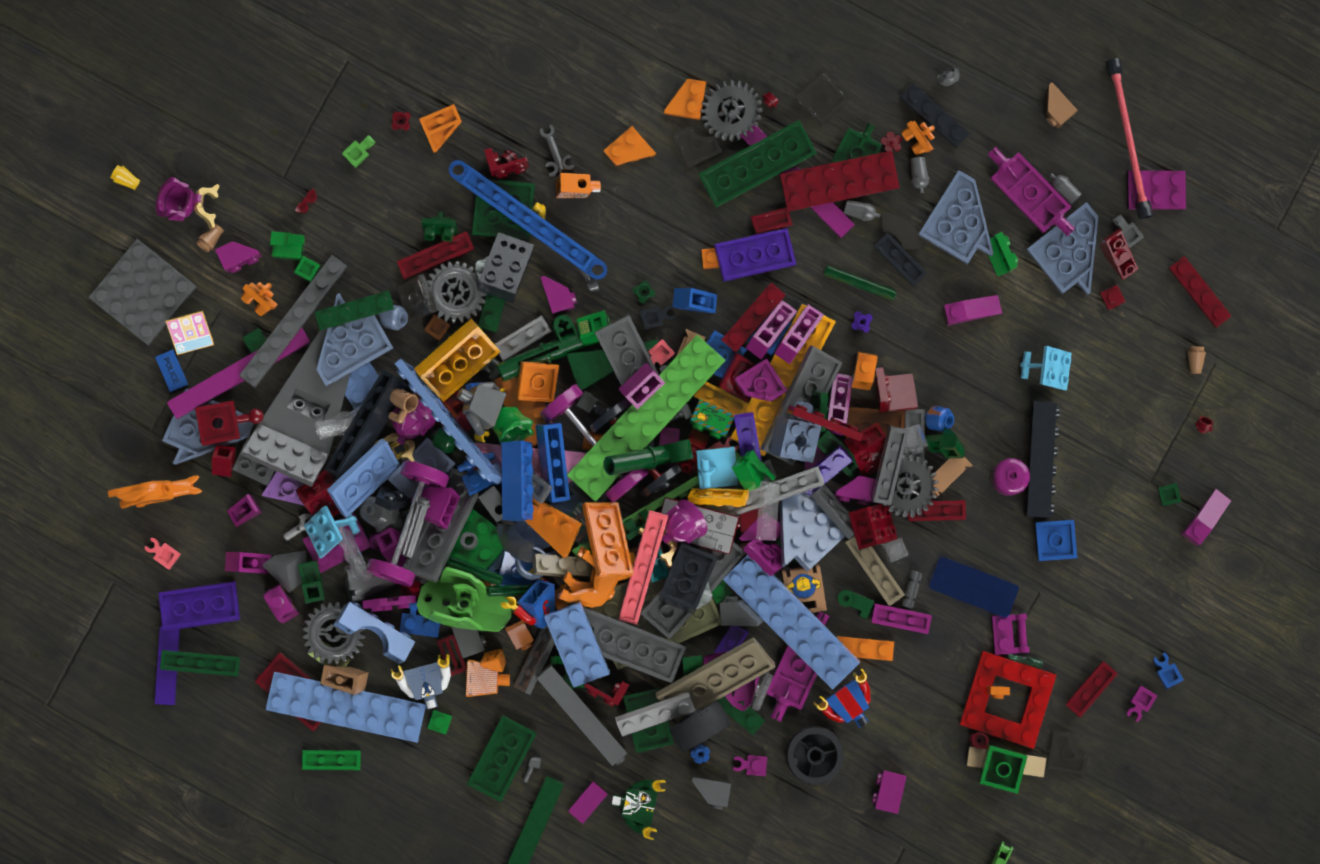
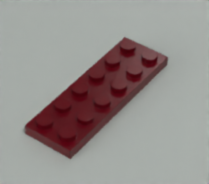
(839, 181)

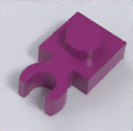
(1142, 700)
(755, 765)

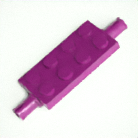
(1030, 192)
(792, 680)

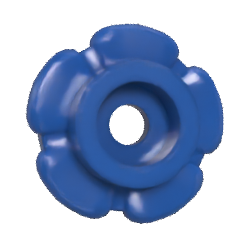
(705, 753)

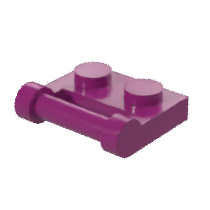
(1003, 634)

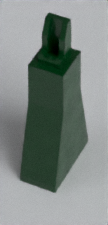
(593, 366)

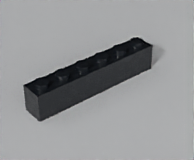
(365, 425)
(1041, 459)

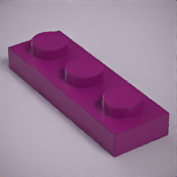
(901, 618)

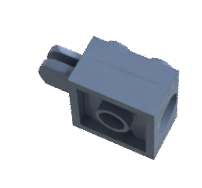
(788, 433)

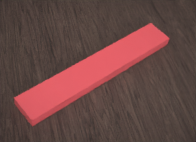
(643, 567)

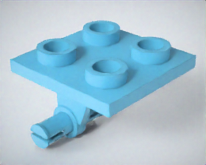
(1053, 368)
(716, 467)
(324, 530)

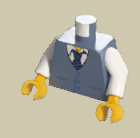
(425, 681)

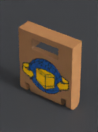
(806, 586)

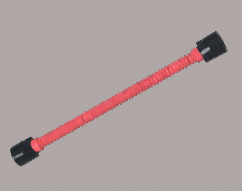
(1114, 70)

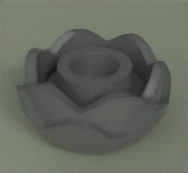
(949, 77)

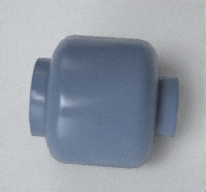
(394, 319)

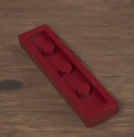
(435, 255)
(1199, 292)
(753, 317)
(818, 418)

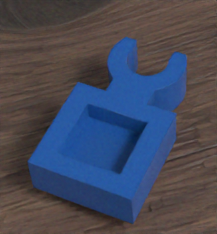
(1168, 674)

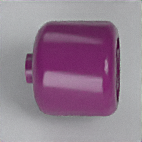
(1018, 477)

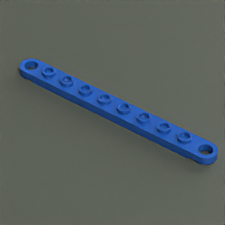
(527, 220)

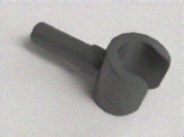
(592, 285)
(534, 763)

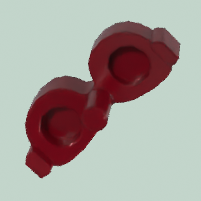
(303, 207)

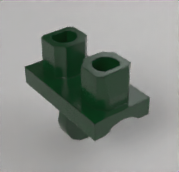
(439, 225)
(631, 529)

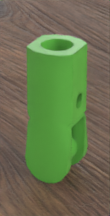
(1005, 849)

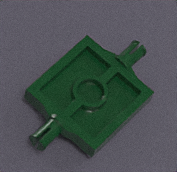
(857, 145)

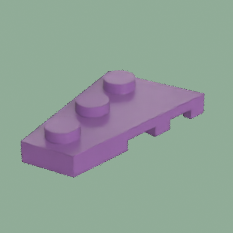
(283, 488)

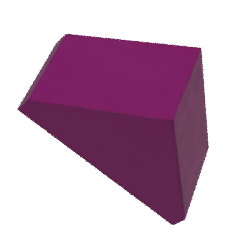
(244, 510)

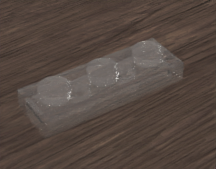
(768, 510)
(353, 555)

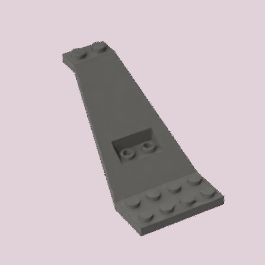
(287, 433)

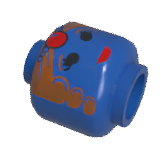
(939, 418)

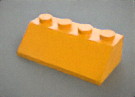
(457, 360)

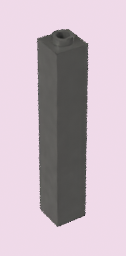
(581, 715)

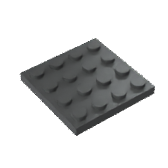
(142, 292)

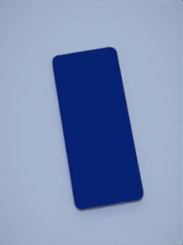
(974, 587)

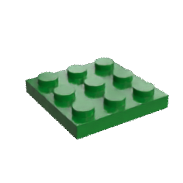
(488, 543)

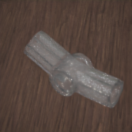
(336, 425)

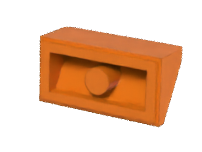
(494, 660)

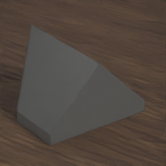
(285, 568)

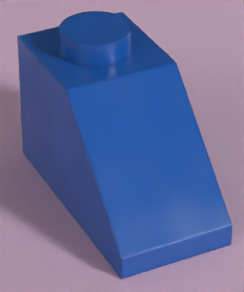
(694, 300)

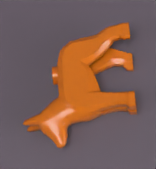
(154, 492)
(591, 593)

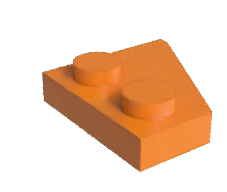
(688, 100)
(440, 125)
(628, 148)

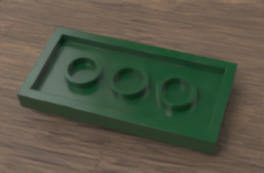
(501, 758)

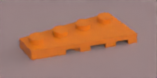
(554, 527)

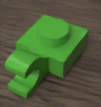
(357, 153)

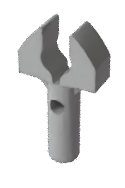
(299, 528)

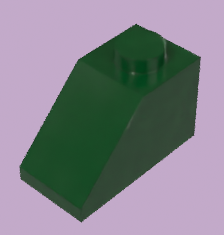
(691, 664)

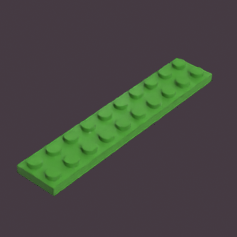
(641, 425)

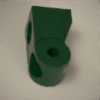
(850, 599)

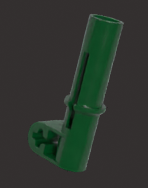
(564, 345)
(648, 457)

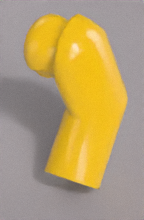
(539, 209)

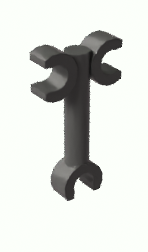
(559, 164)

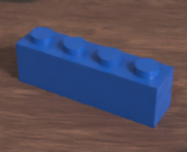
(553, 460)
(517, 481)

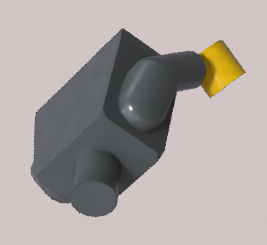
(482, 407)

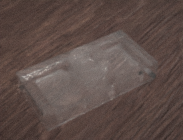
(761, 691)

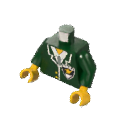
(639, 805)

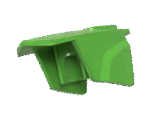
(468, 601)

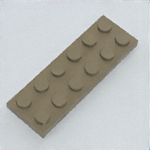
(721, 675)

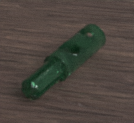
(1024, 660)

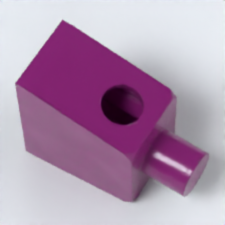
(442, 507)

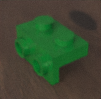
(1002, 258)

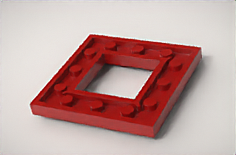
(1041, 688)

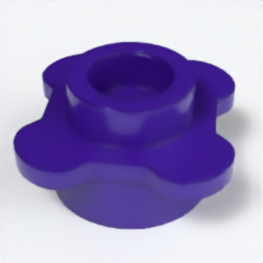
(865, 326)

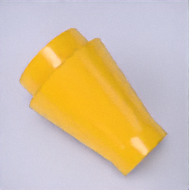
(124, 177)

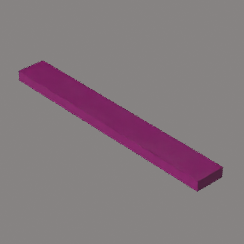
(827, 212)
(224, 380)

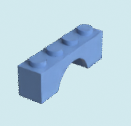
(395, 644)

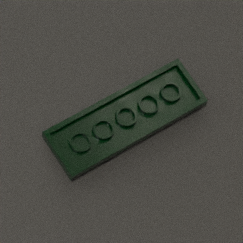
(757, 163)

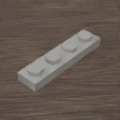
(655, 714)

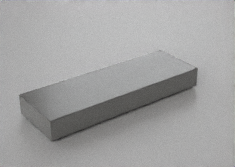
(522, 338)

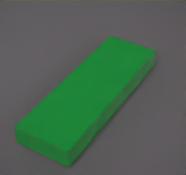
(331, 759)

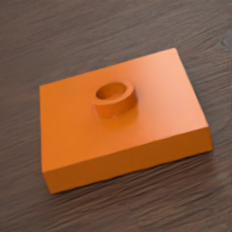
(537, 382)

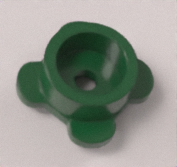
(644, 286)

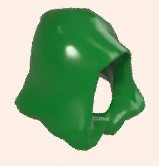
(512, 425)

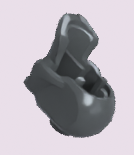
(380, 517)

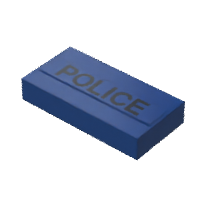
(171, 371)

